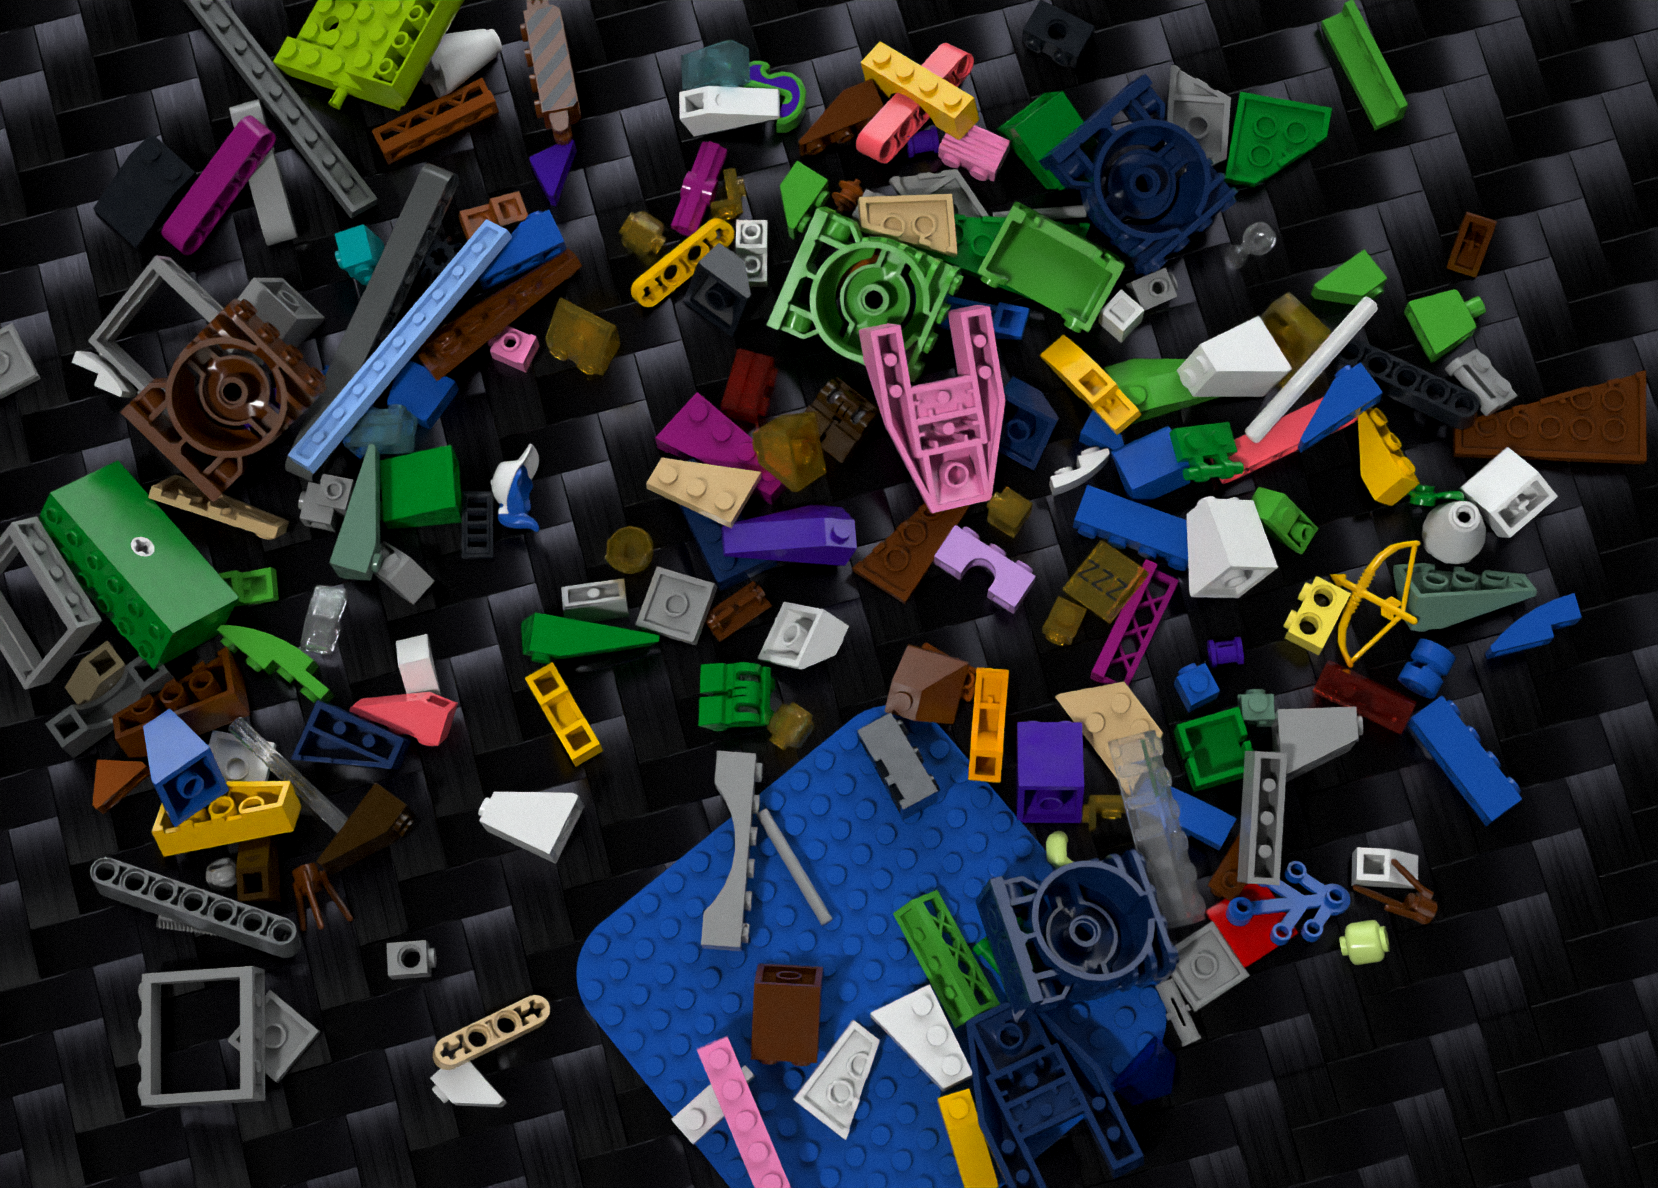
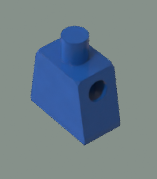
(421, 393)

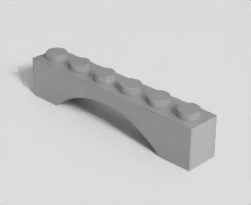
(724, 918)

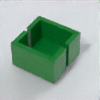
(1213, 748)

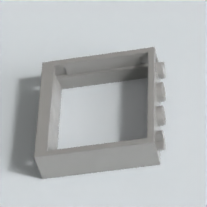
(159, 269)
(63, 591)
(251, 1037)

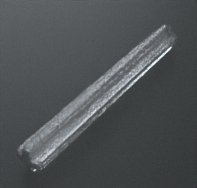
(287, 772)

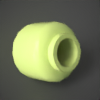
(1365, 942)

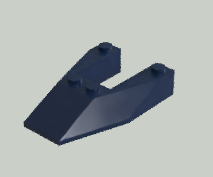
(1033, 1080)

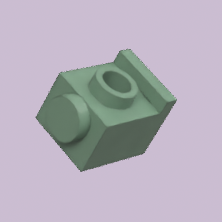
(1257, 708)

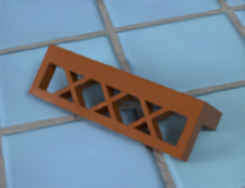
(437, 125)

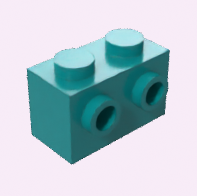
(358, 252)

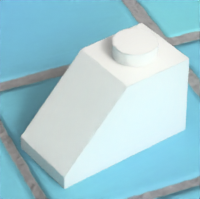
(465, 1087)

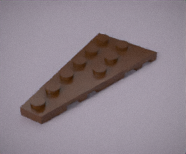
(486, 320)
(1577, 426)

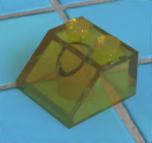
(1294, 331)
(582, 338)
(791, 449)

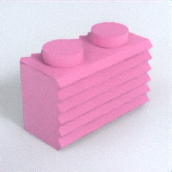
(977, 152)

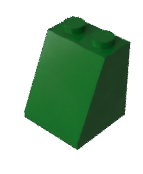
(1041, 128)
(421, 489)

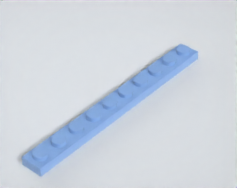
(399, 346)

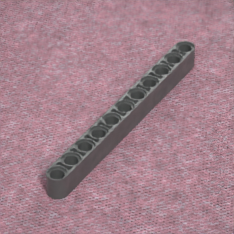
(384, 292)

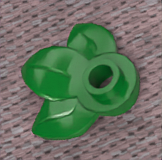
(1426, 496)

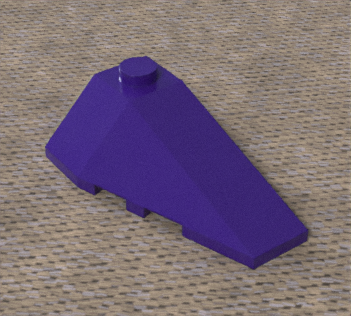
(796, 535)

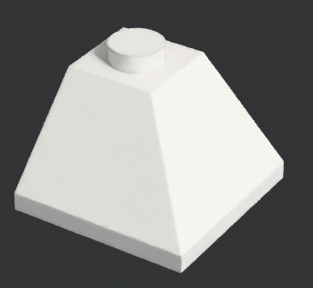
(802, 637)

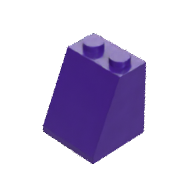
(1049, 772)

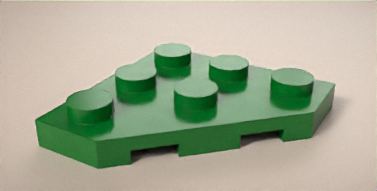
(1271, 136)

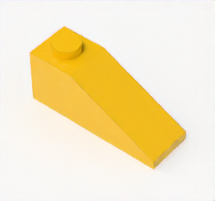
(967, 1140)

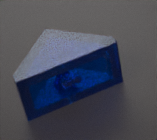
(1147, 1074)

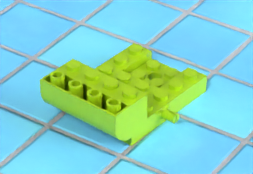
(372, 52)

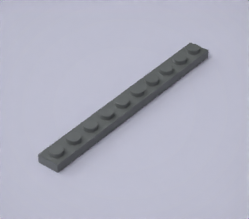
(284, 105)

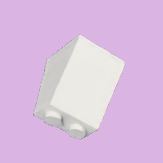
(1235, 363)
(1226, 548)
(532, 820)

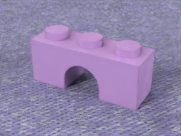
(964, 550)

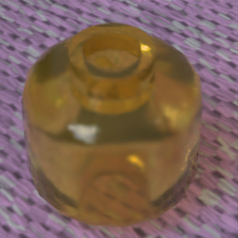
(642, 233)
(790, 726)

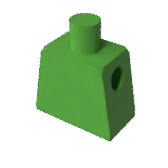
(1443, 321)

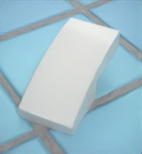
(107, 377)

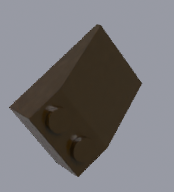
(371, 827)

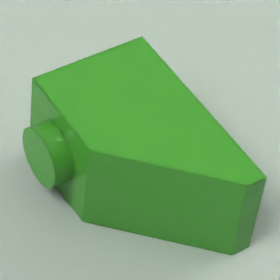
(1352, 281)

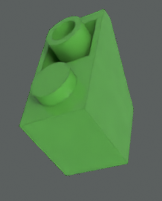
(800, 195)
(1283, 519)

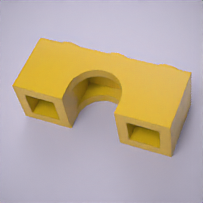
(564, 714)

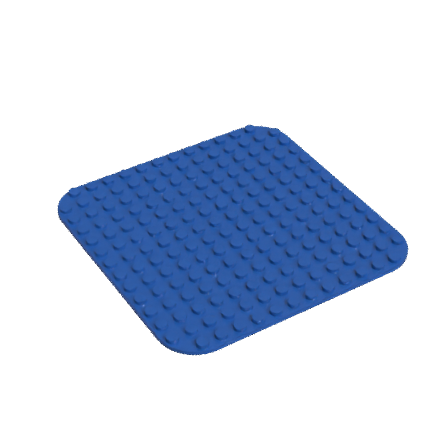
(669, 996)

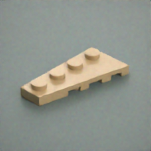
(186, 495)

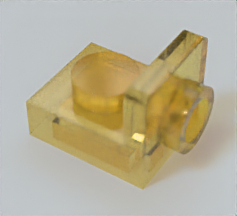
(1063, 622)
(1109, 805)

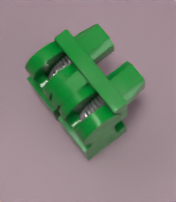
(736, 695)

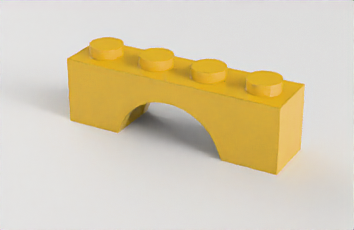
(944, 103)

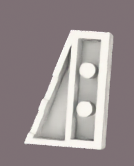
(925, 1036)

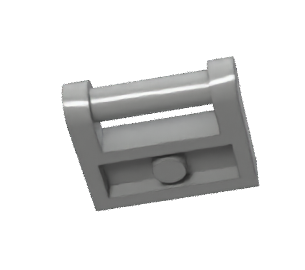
(1481, 379)

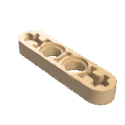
(489, 1028)

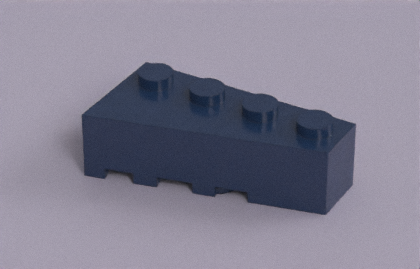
(725, 570)

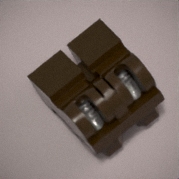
(843, 418)

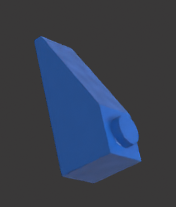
(531, 244)
(1347, 398)

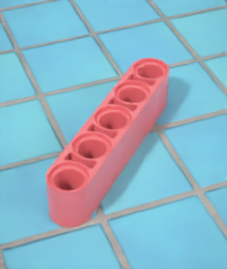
(902, 116)
(1277, 443)

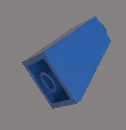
(181, 767)

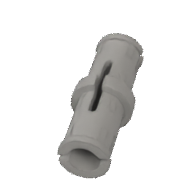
(1168, 991)

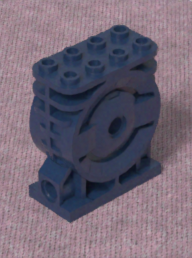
(1200, 187)
(1059, 966)

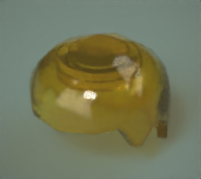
(630, 550)

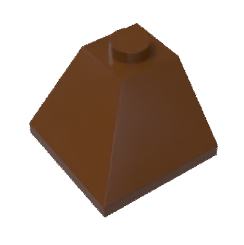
(927, 686)

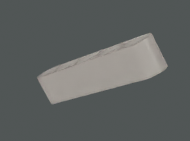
(268, 185)

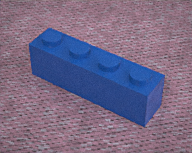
(1133, 526)
(1464, 760)

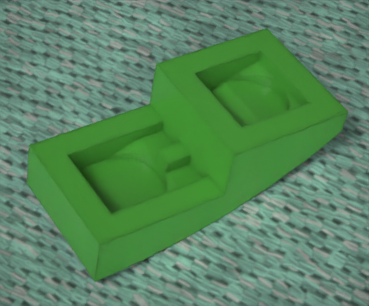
(253, 586)

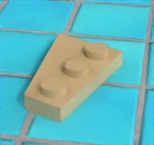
(912, 220)
(705, 488)

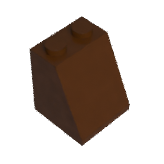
(786, 1014)

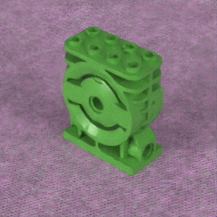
(931, 278)

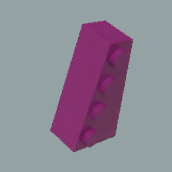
(713, 439)

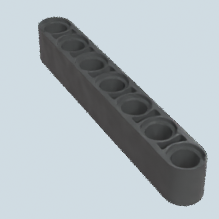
(205, 917)

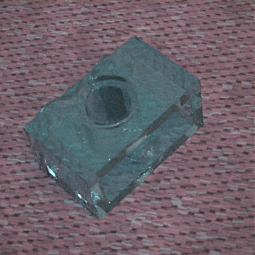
(716, 65)

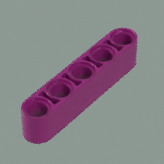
(218, 185)

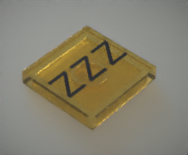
(1105, 581)

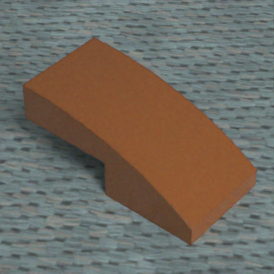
(503, 210)

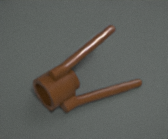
(308, 882)
(1415, 906)

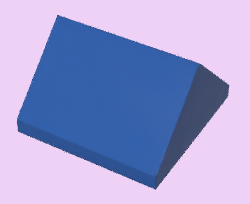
(1149, 467)

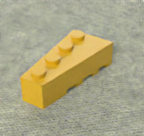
(239, 815)

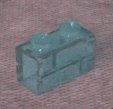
(387, 429)

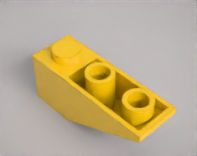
(1382, 463)

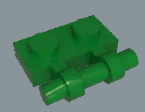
(1202, 443)

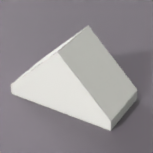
(417, 665)

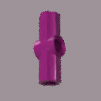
(699, 188)

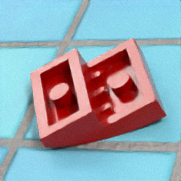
(1253, 939)

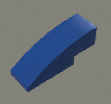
(1537, 626)
(1202, 819)

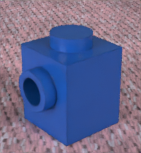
(1196, 686)

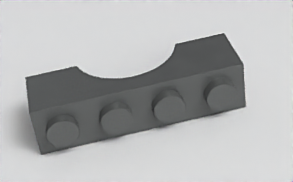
(87, 723)

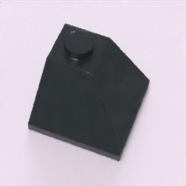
(720, 289)

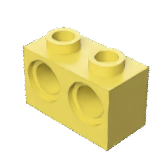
(1321, 617)

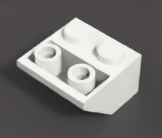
(1508, 493)

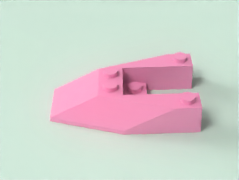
(947, 426)

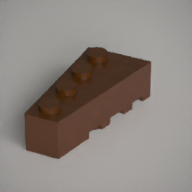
(203, 700)

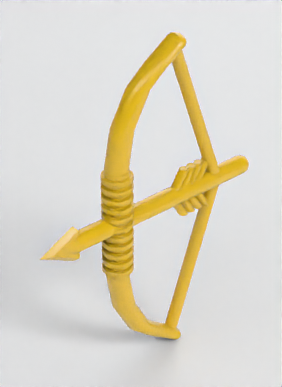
(1388, 607)

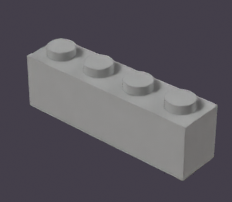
(1262, 817)

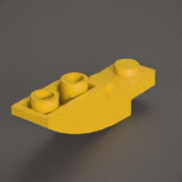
(1091, 384)

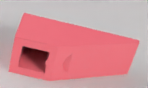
(414, 714)

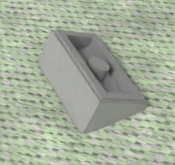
(595, 601)

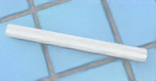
(1311, 369)

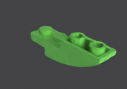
(269, 652)

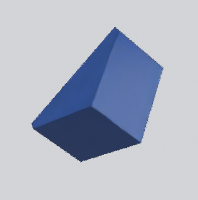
(1099, 434)

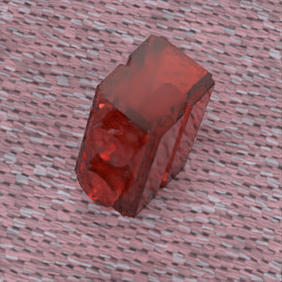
(748, 386)

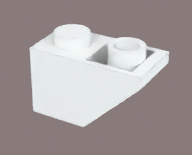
(1374, 867)

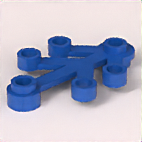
(1294, 903)

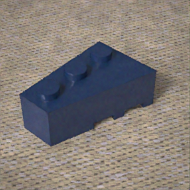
(346, 739)

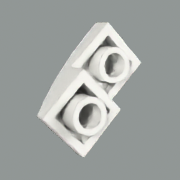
(753, 249)
(1087, 464)

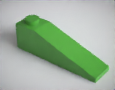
(1153, 386)

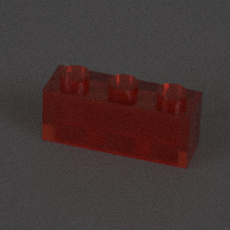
(1368, 696)

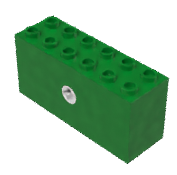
(137, 564)

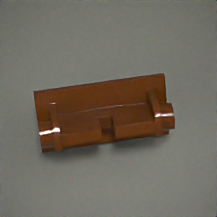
(737, 611)
(1224, 880)

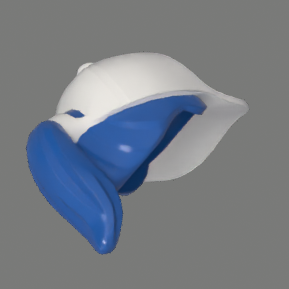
(512, 489)

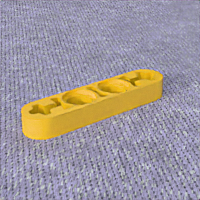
(680, 258)

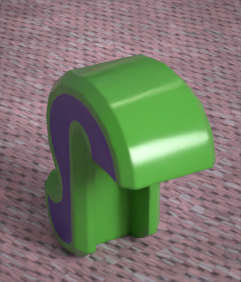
(791, 93)

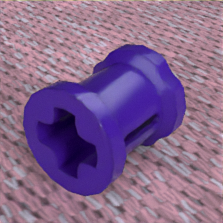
(923, 142)
(1225, 652)

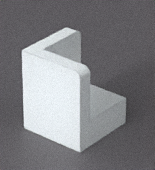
(1121, 315)

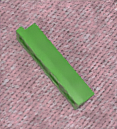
(1365, 66)
(941, 960)

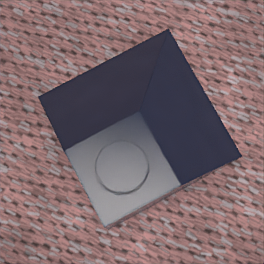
(1025, 423)

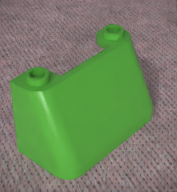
(1052, 266)

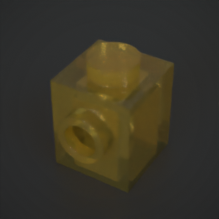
(1008, 511)

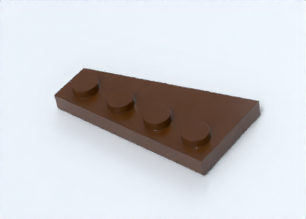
(909, 552)

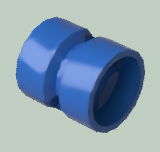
(1426, 669)

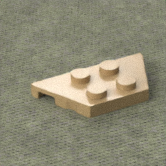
(1107, 715)

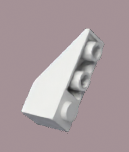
(724, 108)

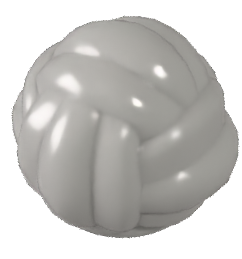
(222, 874)

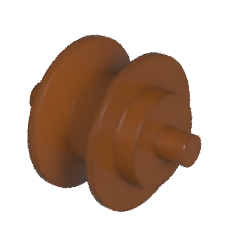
(848, 196)

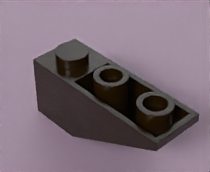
(258, 871)

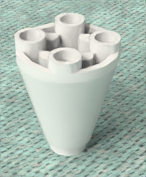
(459, 58)
(1450, 538)

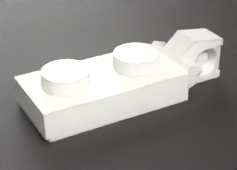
(703, 1112)

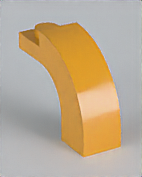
(988, 725)

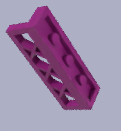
(1123, 621)

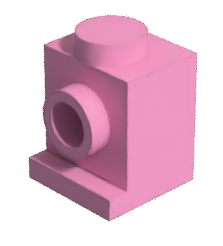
(520, 354)

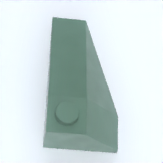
(358, 542)
(1452, 597)

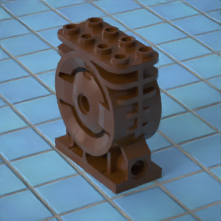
(192, 431)

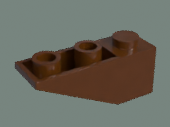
(843, 118)

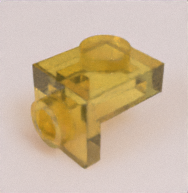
(732, 206)

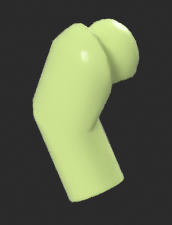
(1057, 849)

